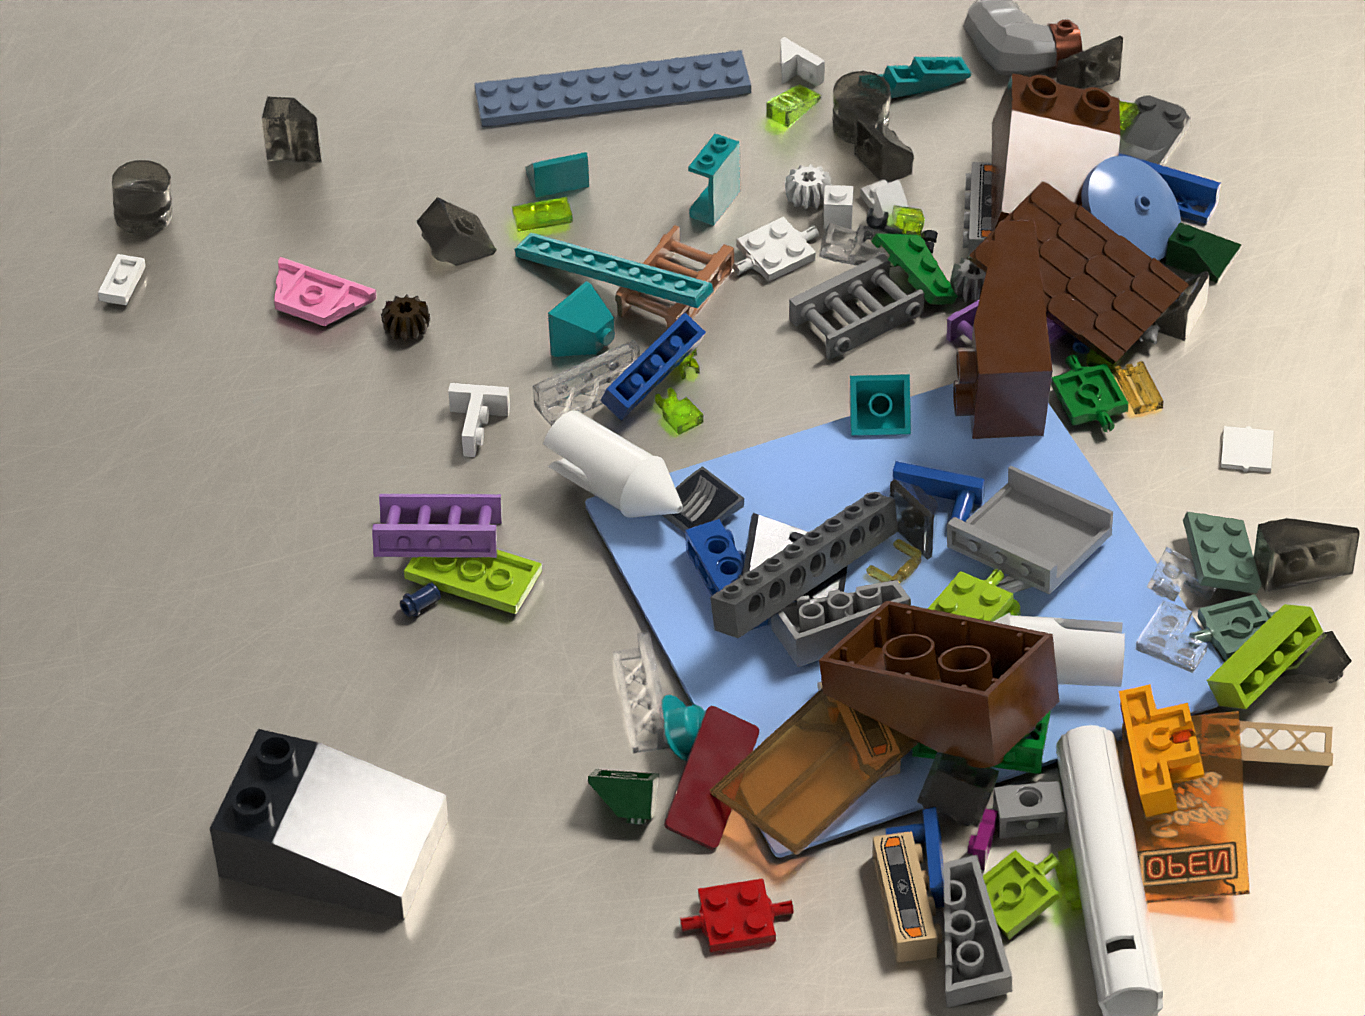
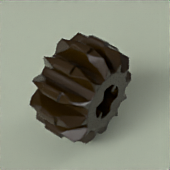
(405, 317)

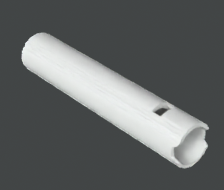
(1109, 873)

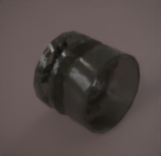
(859, 92)
(142, 197)

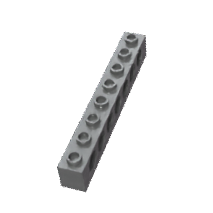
(803, 564)

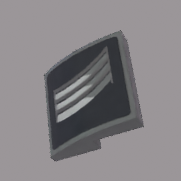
(704, 500)

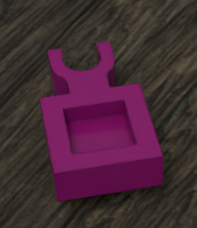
(982, 842)

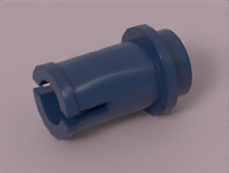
(420, 599)

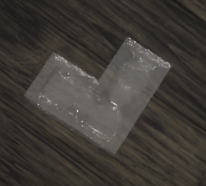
(1173, 573)
(1165, 640)

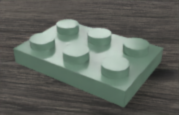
(1221, 552)

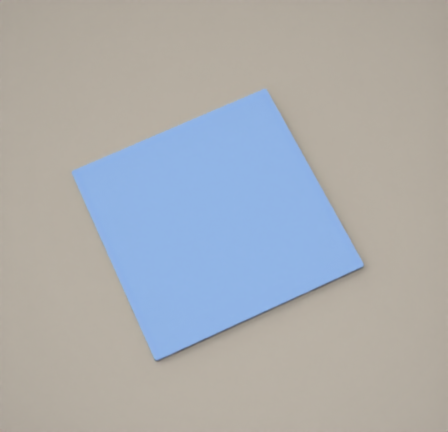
(816, 476)

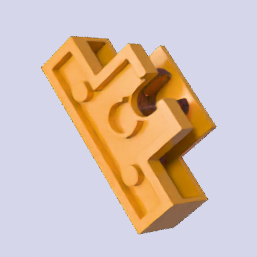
(1161, 748)

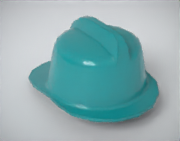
(680, 725)

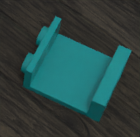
(721, 165)

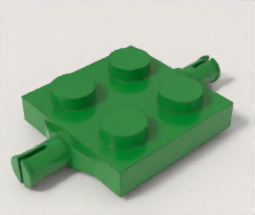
(1089, 394)

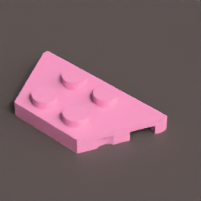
(317, 294)

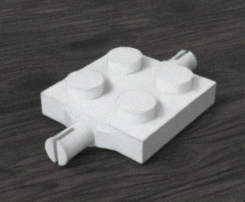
(775, 249)

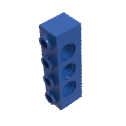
(653, 366)
(715, 556)

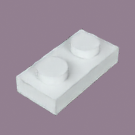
(121, 279)

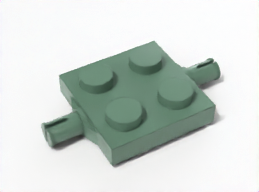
(1231, 623)

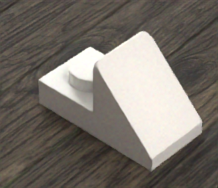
(800, 62)
(882, 198)

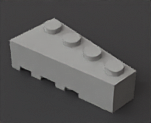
(818, 624)
(973, 946)

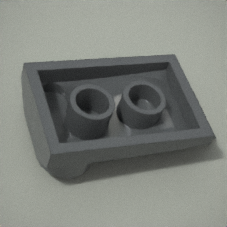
(1154, 130)

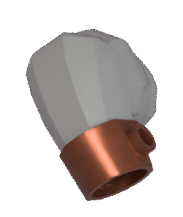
(1014, 42)

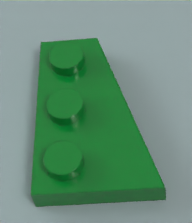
(916, 259)

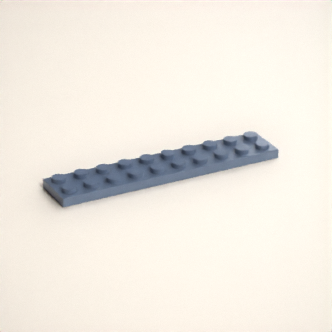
(612, 88)

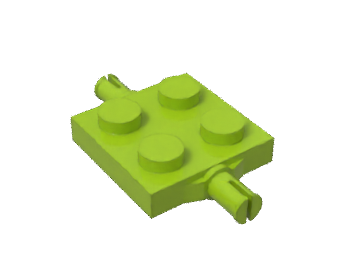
(975, 597)
(1019, 891)

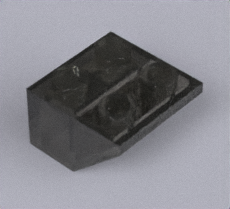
(1093, 66)
(290, 131)

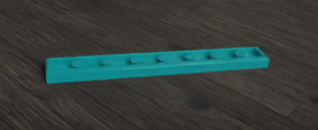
(614, 270)

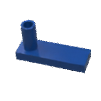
(962, 488)
(929, 833)

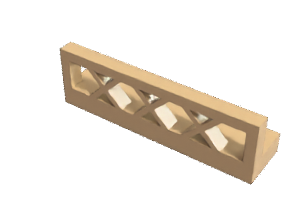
(1288, 756)

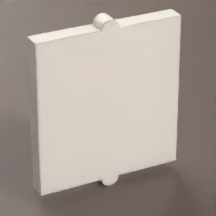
(1247, 449)

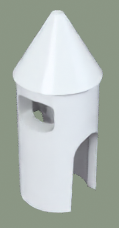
(611, 467)
(1084, 649)

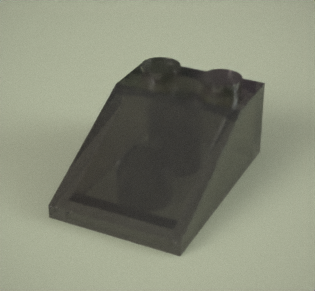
(1303, 552)

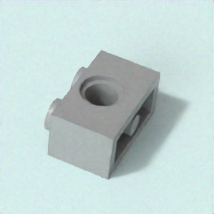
(1029, 809)

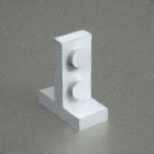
(478, 403)

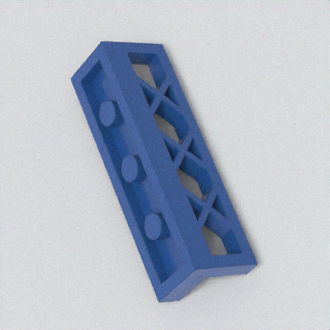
(1190, 191)

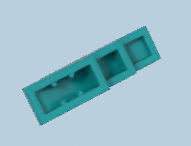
(925, 75)

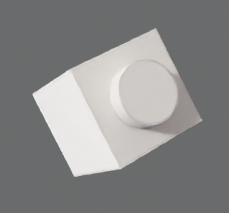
(838, 206)

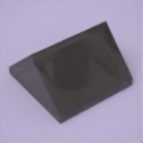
(1185, 310)

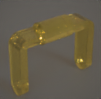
(905, 571)

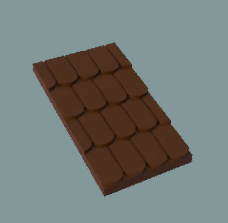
(1091, 276)

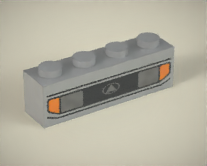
(979, 203)

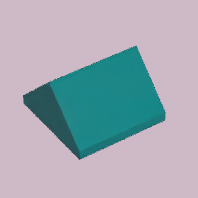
(559, 174)
(880, 404)

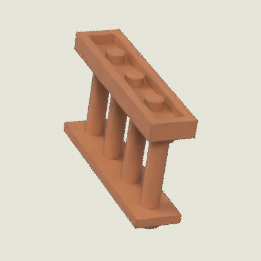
(717, 269)

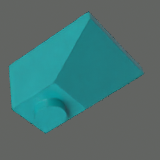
(580, 324)

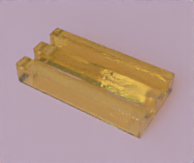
(1122, 374)

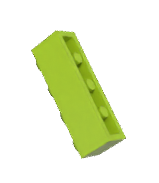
(1264, 656)

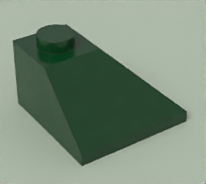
(1200, 251)
(627, 793)

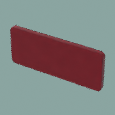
(717, 749)

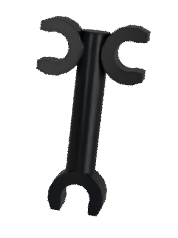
(881, 225)

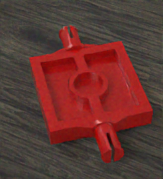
(736, 915)

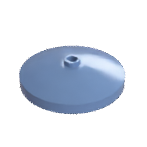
(1132, 203)

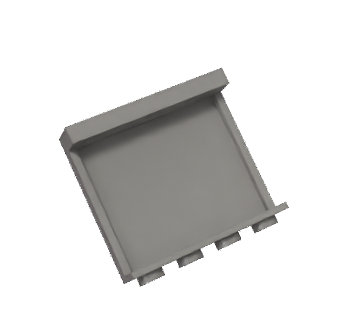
(1032, 531)

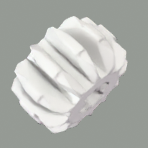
(807, 186)

